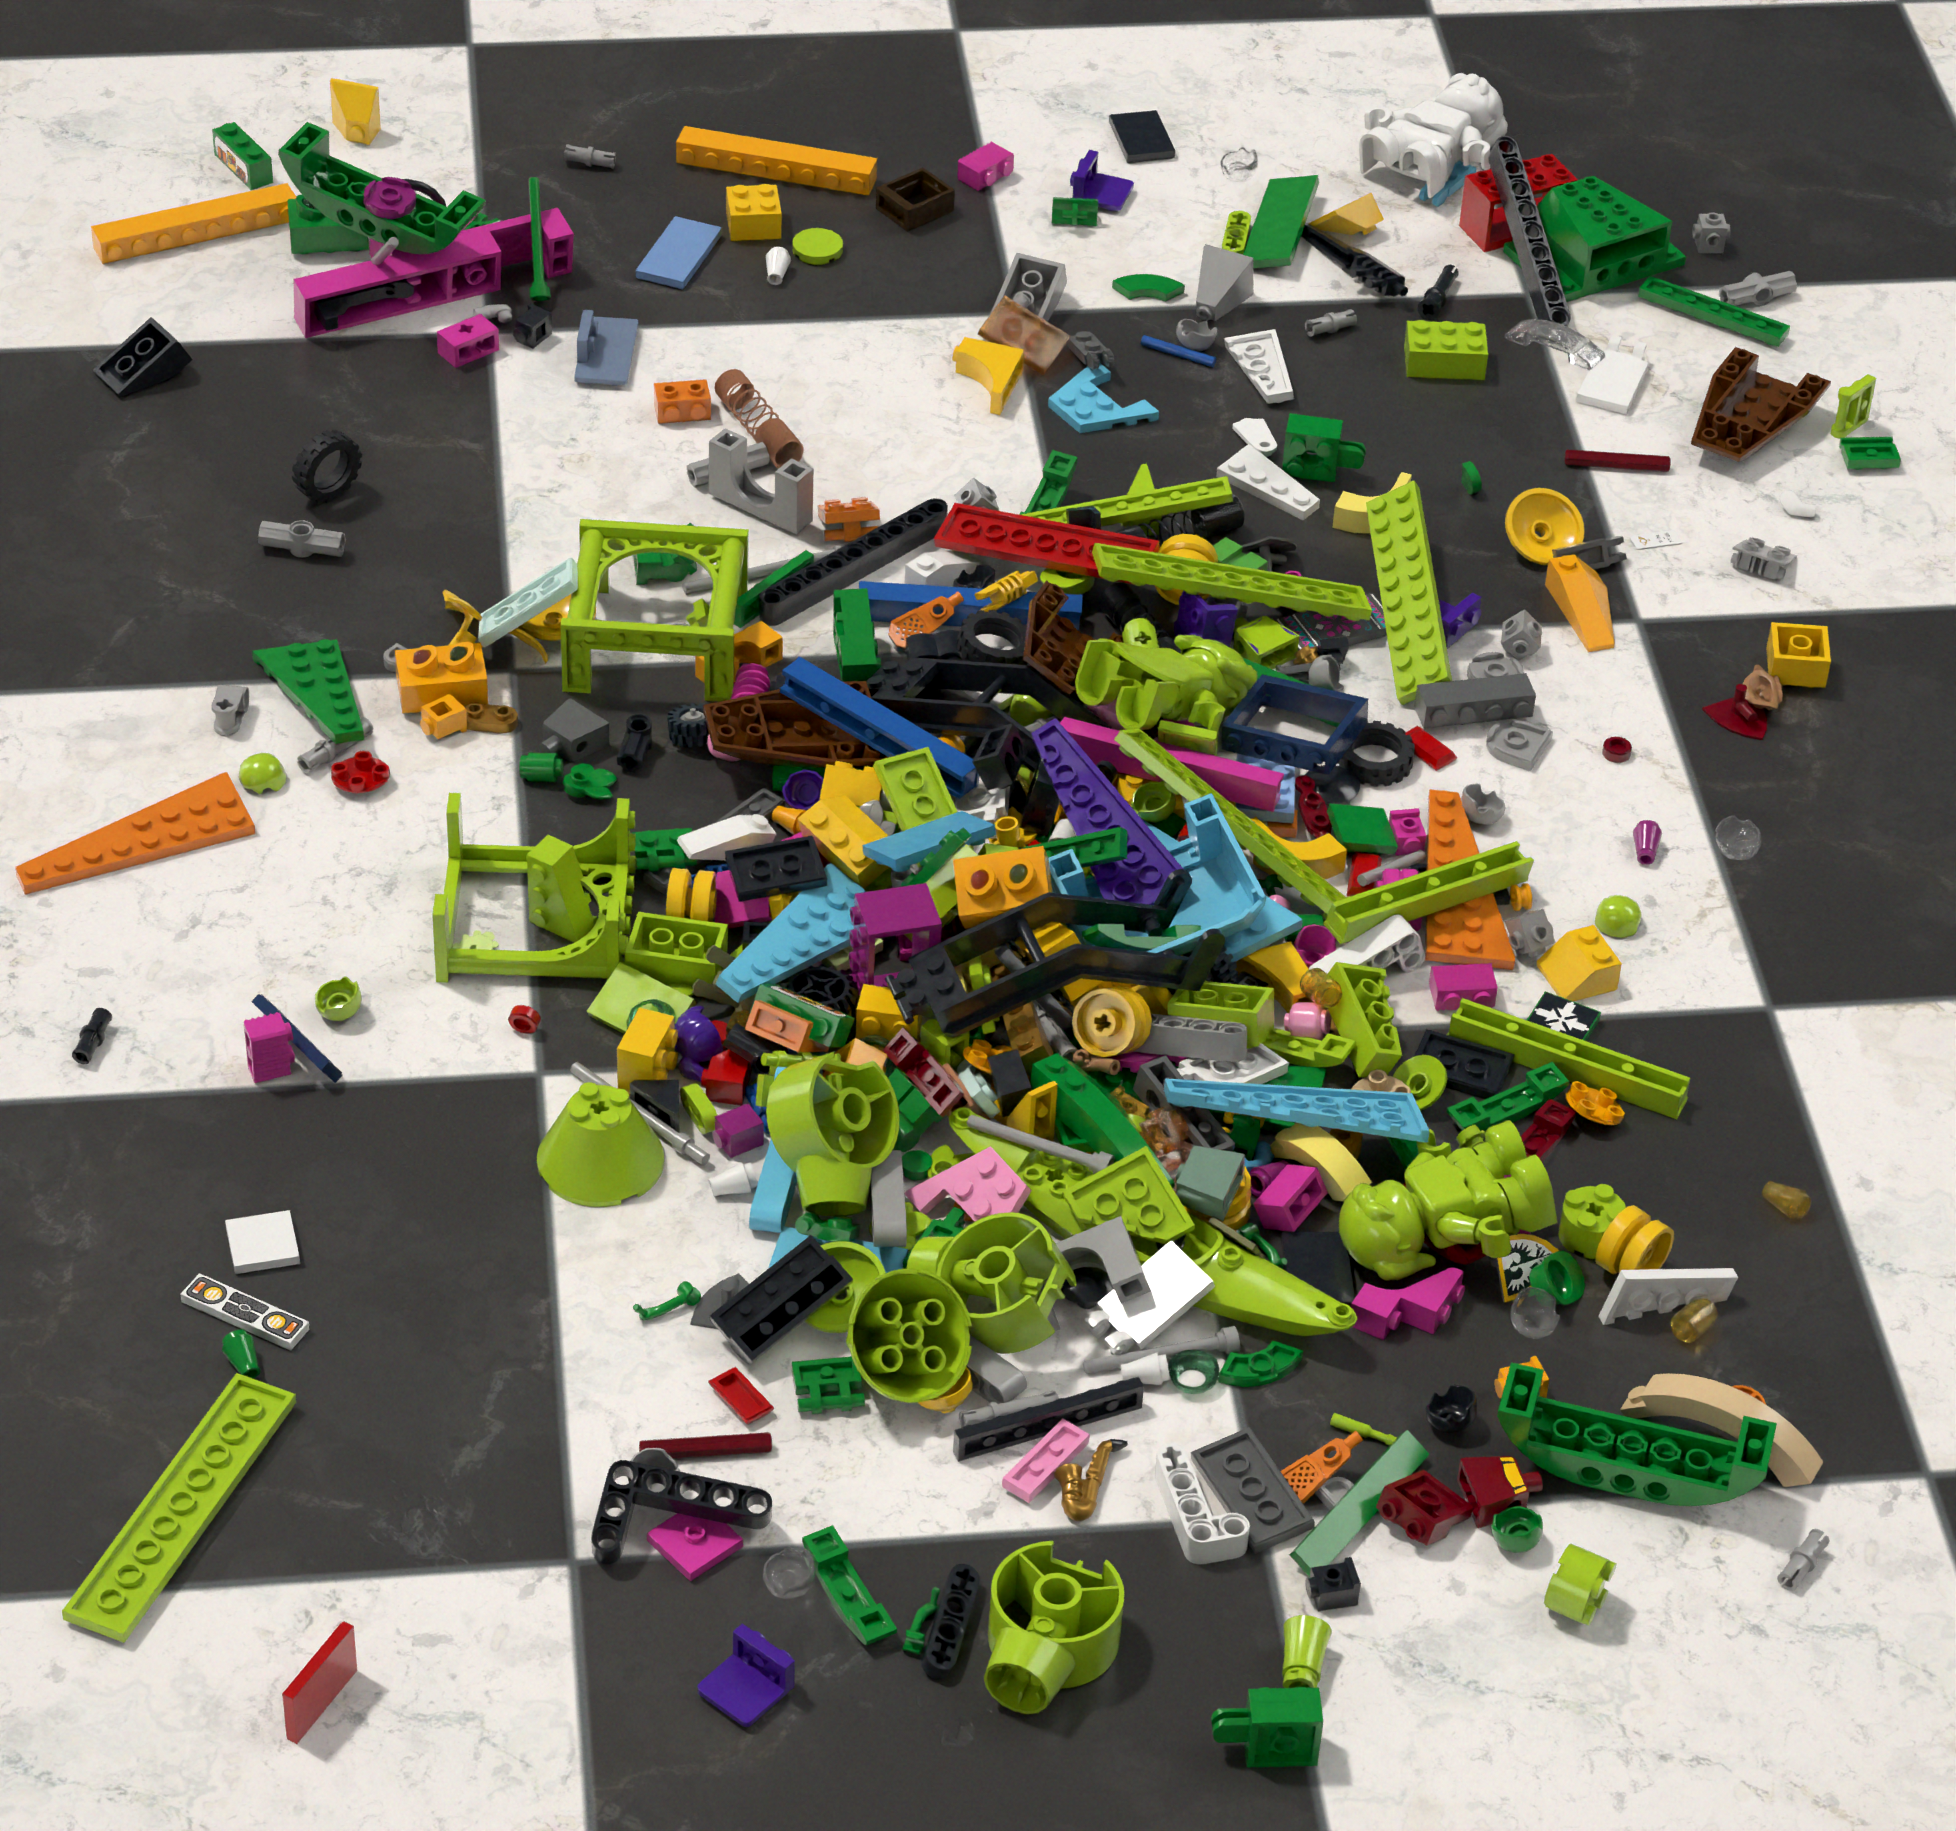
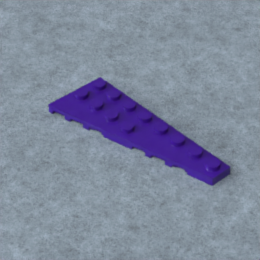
(1096, 806)

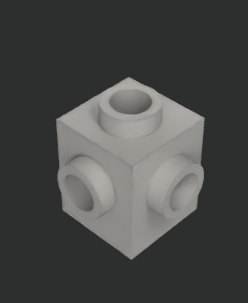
(1711, 233)
(977, 495)
(1521, 635)
(1530, 933)

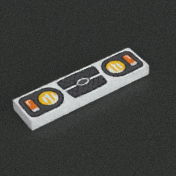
(245, 1311)

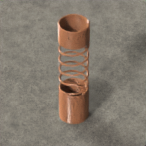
(774, 433)

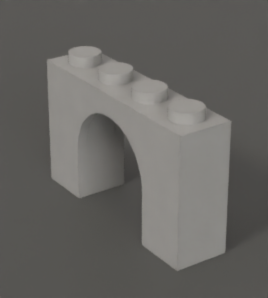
(732, 482)
(1111, 1250)

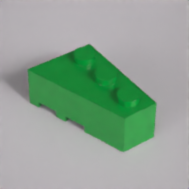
(854, 635)

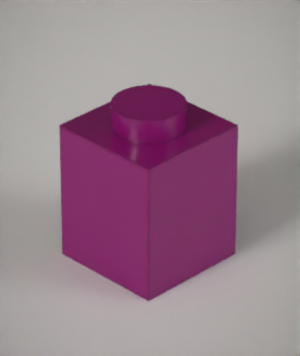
(738, 1130)

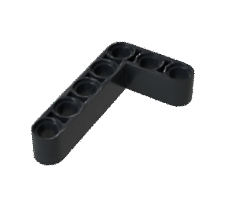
(670, 1500)

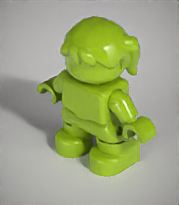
(1159, 682)
(1452, 1199)

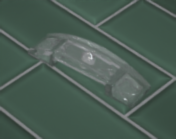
(1557, 336)

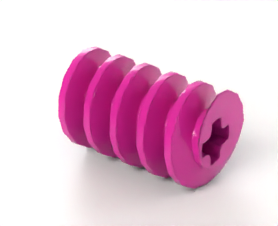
(750, 680)

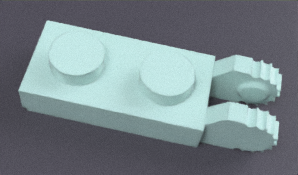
(978, 1088)

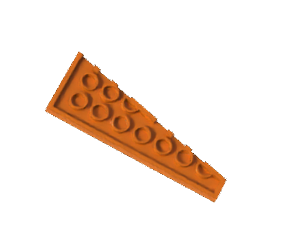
(178, 824)
(1472, 929)

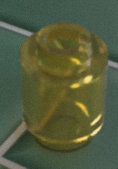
(1320, 988)
(1694, 1320)

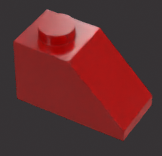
(726, 1078)

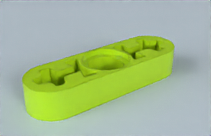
(1233, 229)

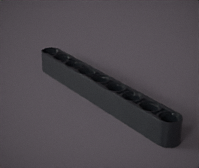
(1528, 232)
(852, 562)

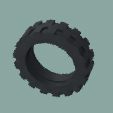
(312, 456)
(994, 624)
(1380, 772)

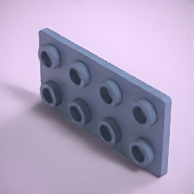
(604, 349)

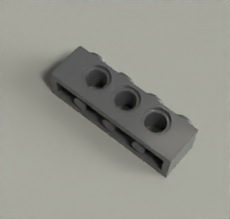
(1202, 1125)

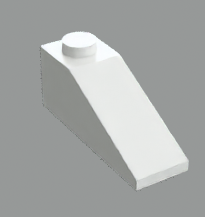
(939, 568)
(726, 835)

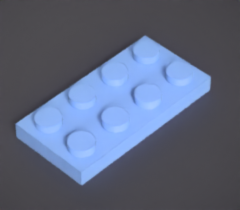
(1285, 807)

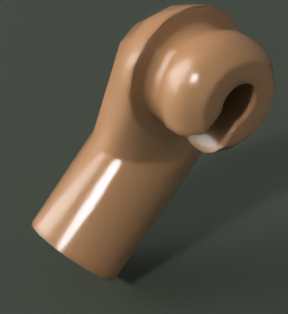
(1095, 1063)

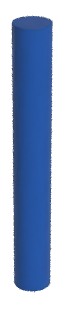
(1178, 351)

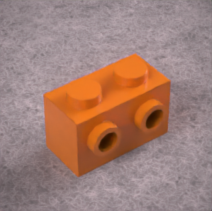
(682, 401)

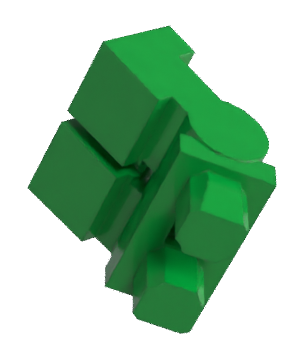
(662, 566)
(914, 1111)

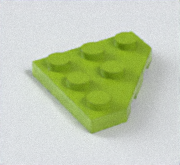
(1137, 1193)

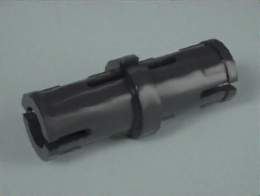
(92, 1035)

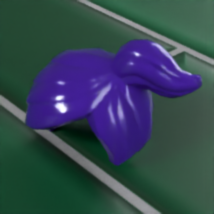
(696, 1042)

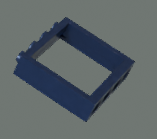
(1300, 698)

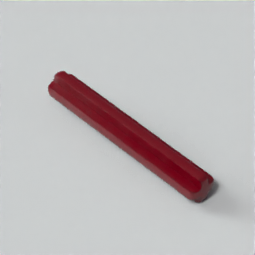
(1617, 460)
(712, 1445)

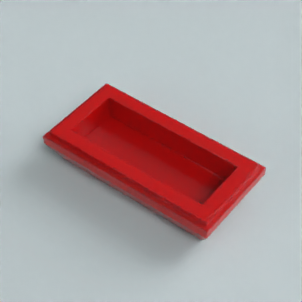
(1430, 749)
(1360, 864)
(741, 1395)

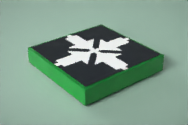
(1565, 1016)

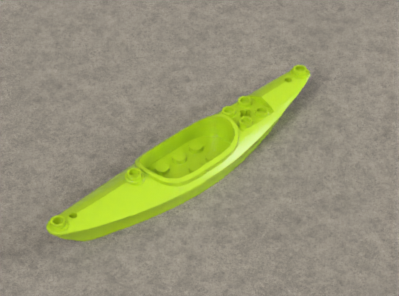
(1244, 1283)

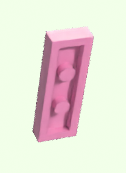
(1040, 1463)

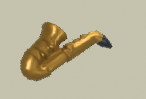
(1081, 1494)

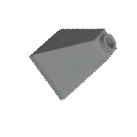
(1223, 282)

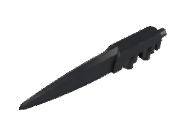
(1357, 263)

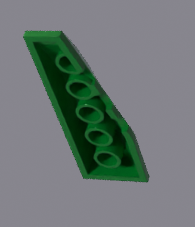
(1090, 1109)

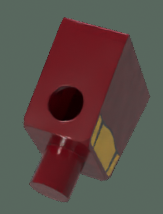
(1494, 1485)

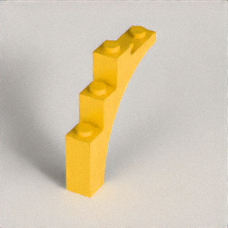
(1281, 969)

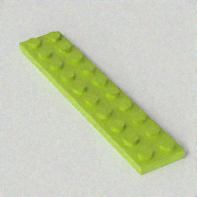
(1231, 581)
(1408, 590)
(1247, 833)
(179, 1508)

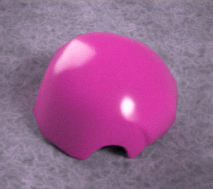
(1314, 943)

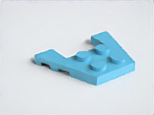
(1090, 409)

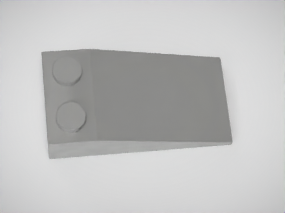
(1039, 280)

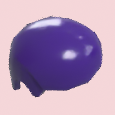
(802, 789)

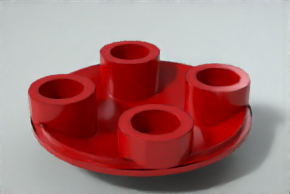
(360, 773)

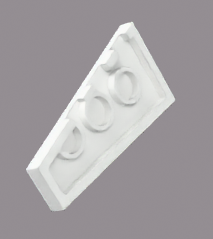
(1263, 363)
(1267, 481)
(1664, 1290)

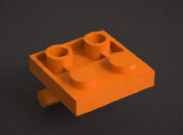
(850, 516)

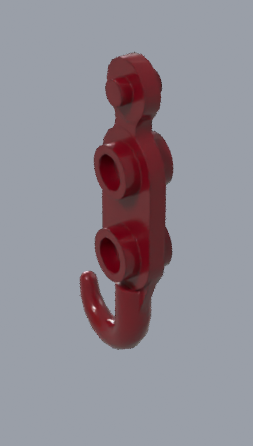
(1312, 808)

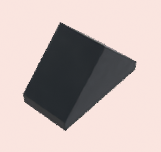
(1009, 1080)
(659, 1099)

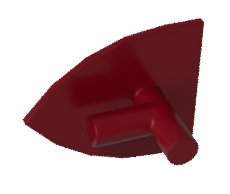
(1739, 715)

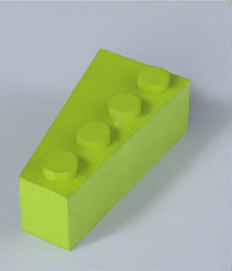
(1366, 1017)

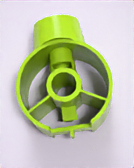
(813, 1128)
(1008, 1263)
(1070, 1629)

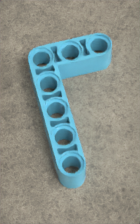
(773, 1191)

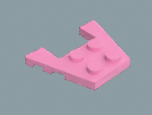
(978, 1184)

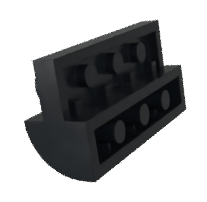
(780, 1299)

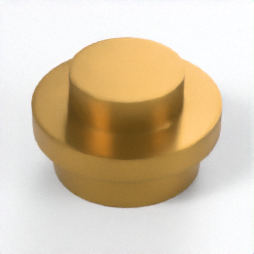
(1306, 655)

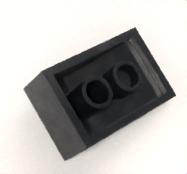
(143, 360)

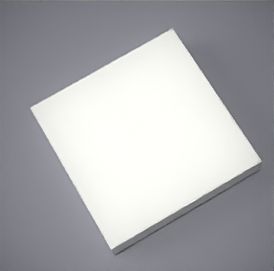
(262, 1242)

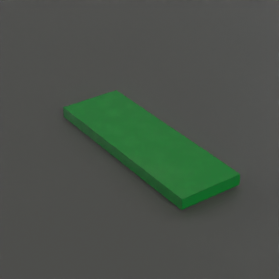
(1281, 221)

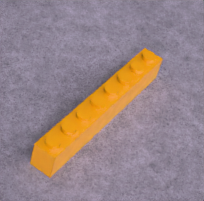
(776, 160)
(192, 223)

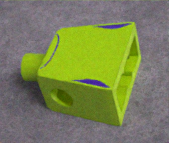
(1265, 641)

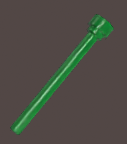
(539, 289)

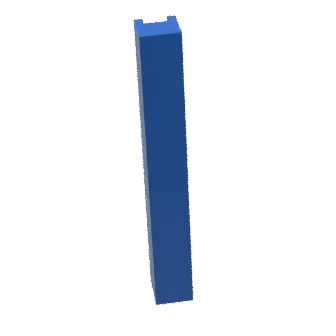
(892, 600)
(874, 723)

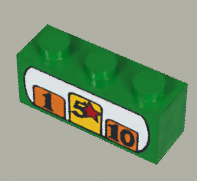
(242, 155)
(829, 1025)

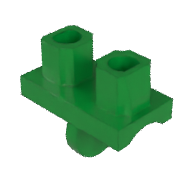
(1074, 211)

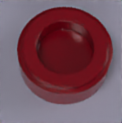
(1617, 749)

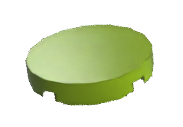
(817, 246)

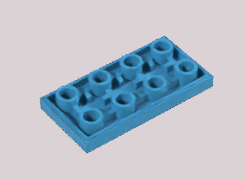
(916, 843)

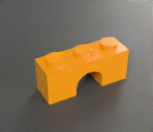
(752, 645)

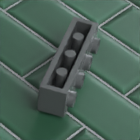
(1475, 700)

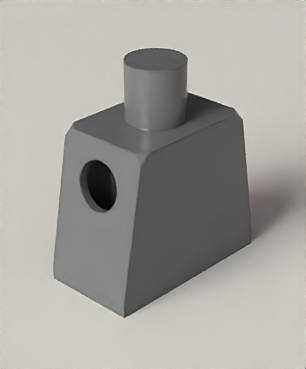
(574, 732)

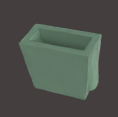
(1210, 1180)

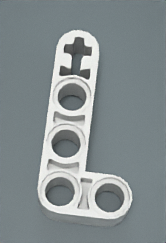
(1379, 947)
(1200, 1534)

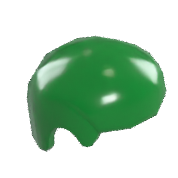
(1517, 1529)

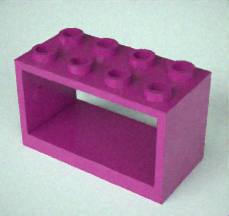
(885, 915)

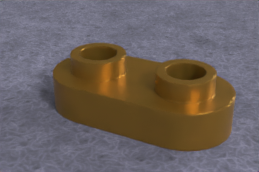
(491, 718)

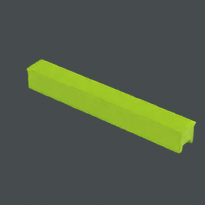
(1429, 891)
(1577, 1059)

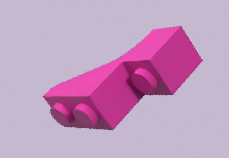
(1418, 1305)

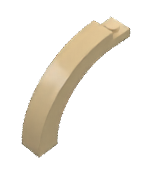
(1723, 1407)

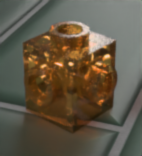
(1153, 1130)

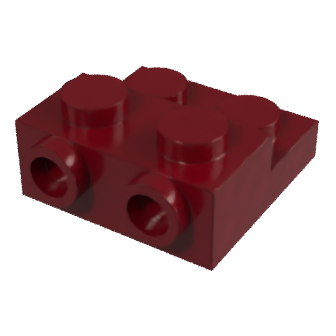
(1423, 1507)

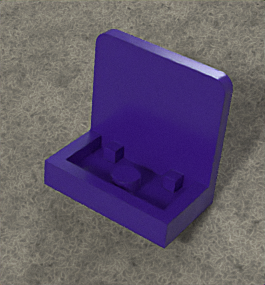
(1108, 189)
(1461, 618)
(1205, 620)
(750, 1678)

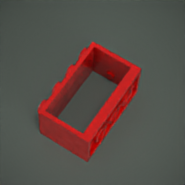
(1480, 194)

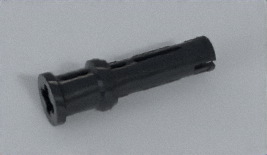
(1436, 296)

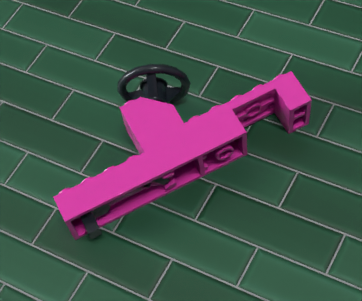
(421, 281)

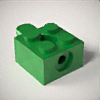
(1320, 437)
(1276, 1726)

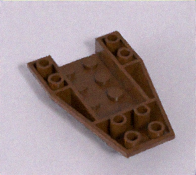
(1751, 408)
(1052, 641)
(783, 733)

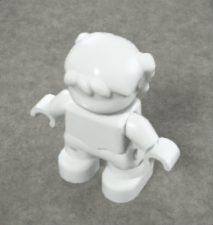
(1437, 133)

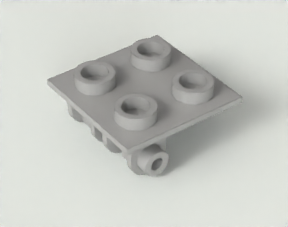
(1756, 548)

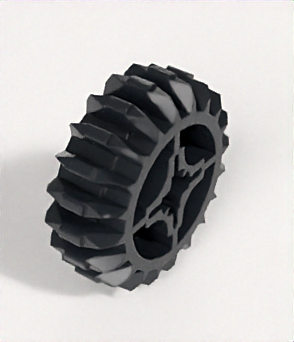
(826, 987)

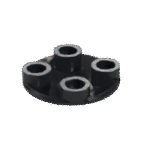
(1337, 787)
(1091, 1287)

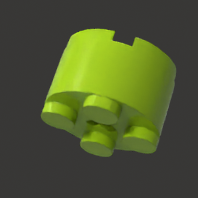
(1587, 1216)
(1579, 1584)

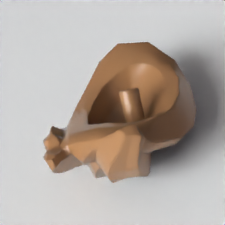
(1763, 689)

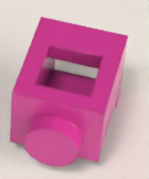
(1407, 831)

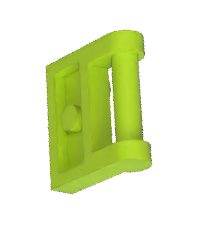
(1853, 406)

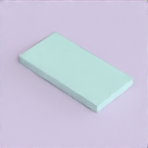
(528, 602)

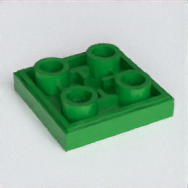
(1362, 829)

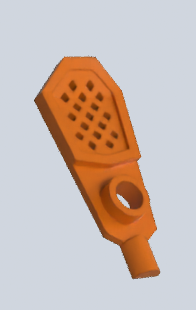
(925, 617)
(1319, 1466)

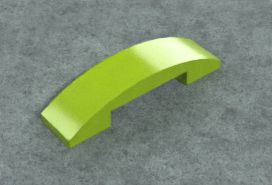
(1307, 1050)

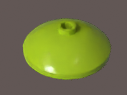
(863, 1268)

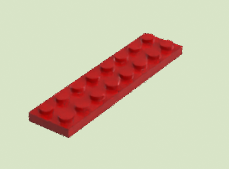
(1030, 539)

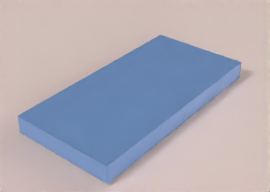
(678, 252)

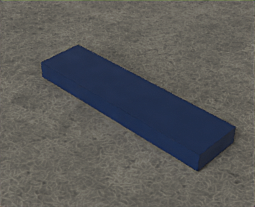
(301, 1040)

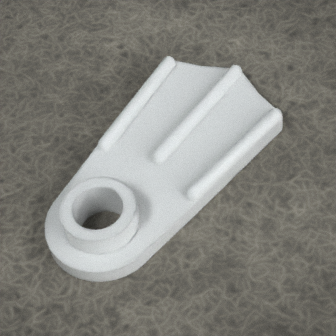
(1256, 434)

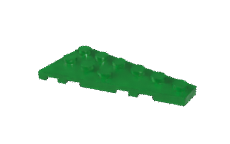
(319, 682)

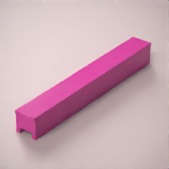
(1230, 778)

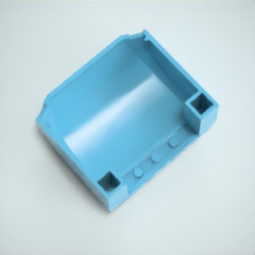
(1222, 888)

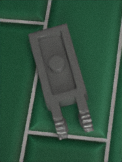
(1090, 350)
(1594, 552)

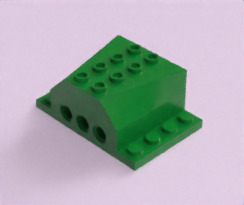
(1602, 238)

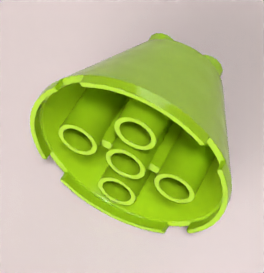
(600, 1149)
(909, 1335)

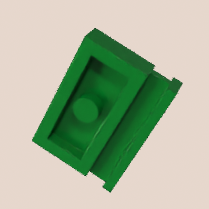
(1869, 452)

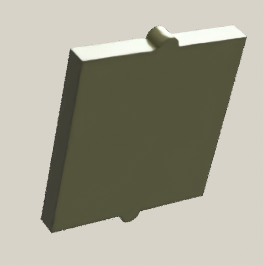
(1236, 1237)

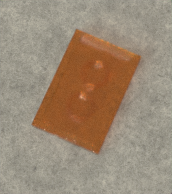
(1020, 328)

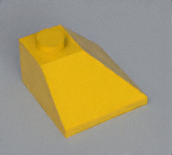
(355, 110)
(1352, 217)

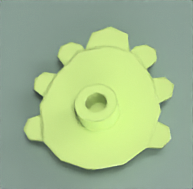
(477, 941)

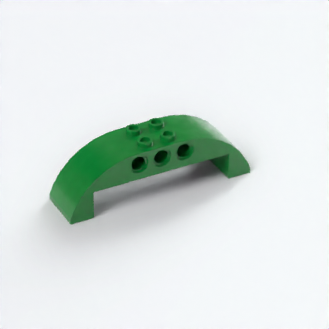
(339, 194)
(1630, 1453)

